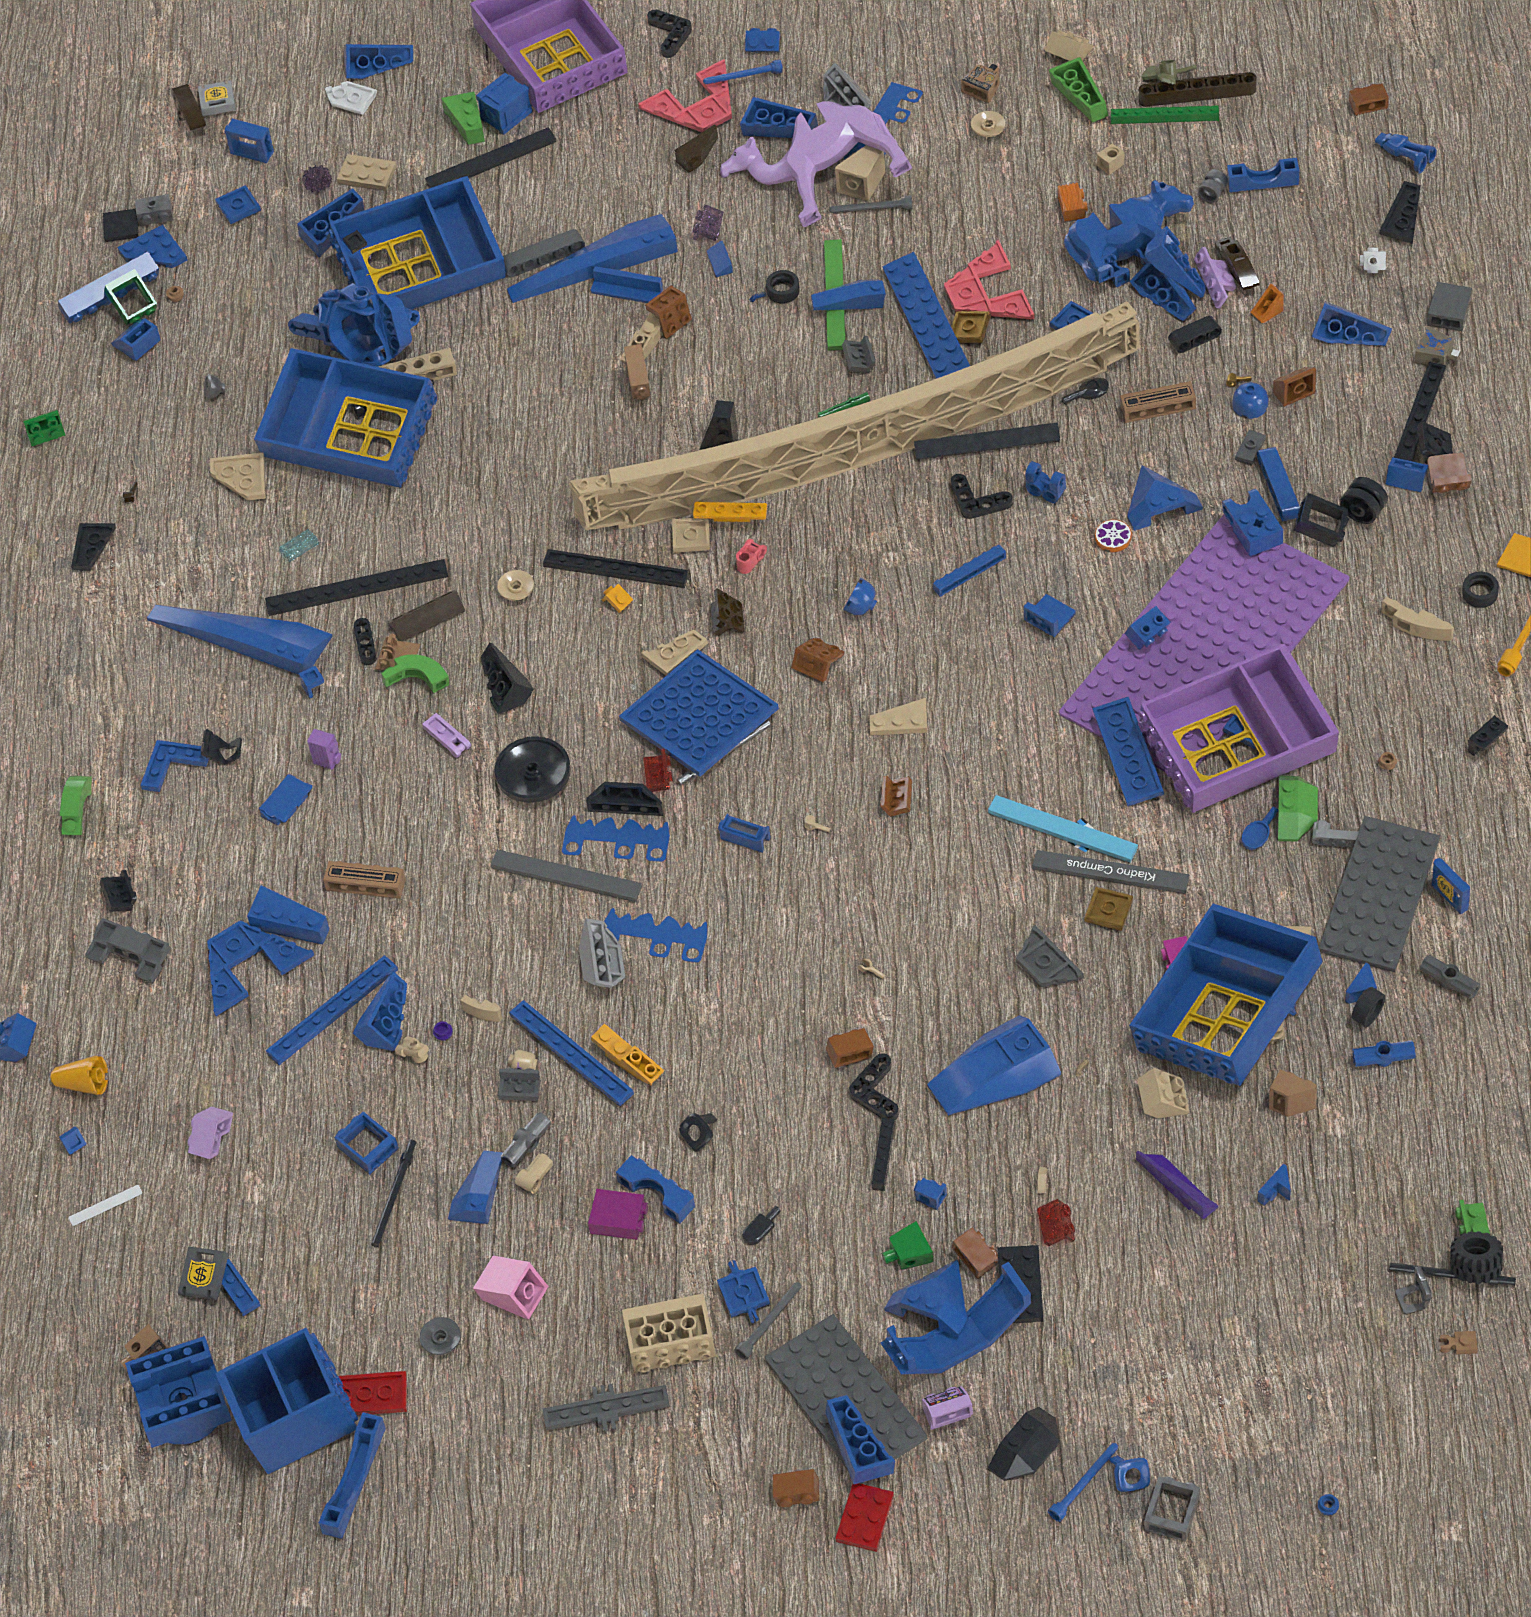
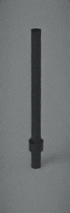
(406, 1159)
(1446, 1273)

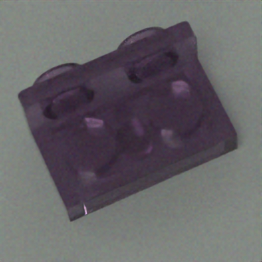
(707, 223)

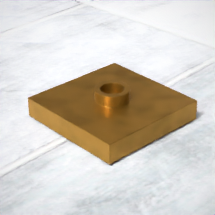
(970, 326)
(1108, 908)

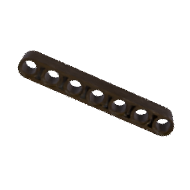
(1197, 89)

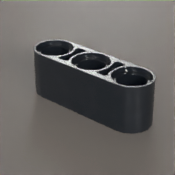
(1195, 334)

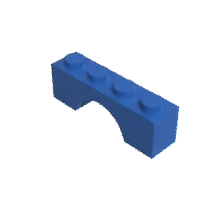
(1282, 174)
(636, 1175)

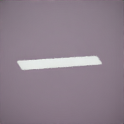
(105, 1205)

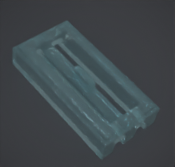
(300, 547)

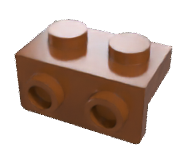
(896, 795)

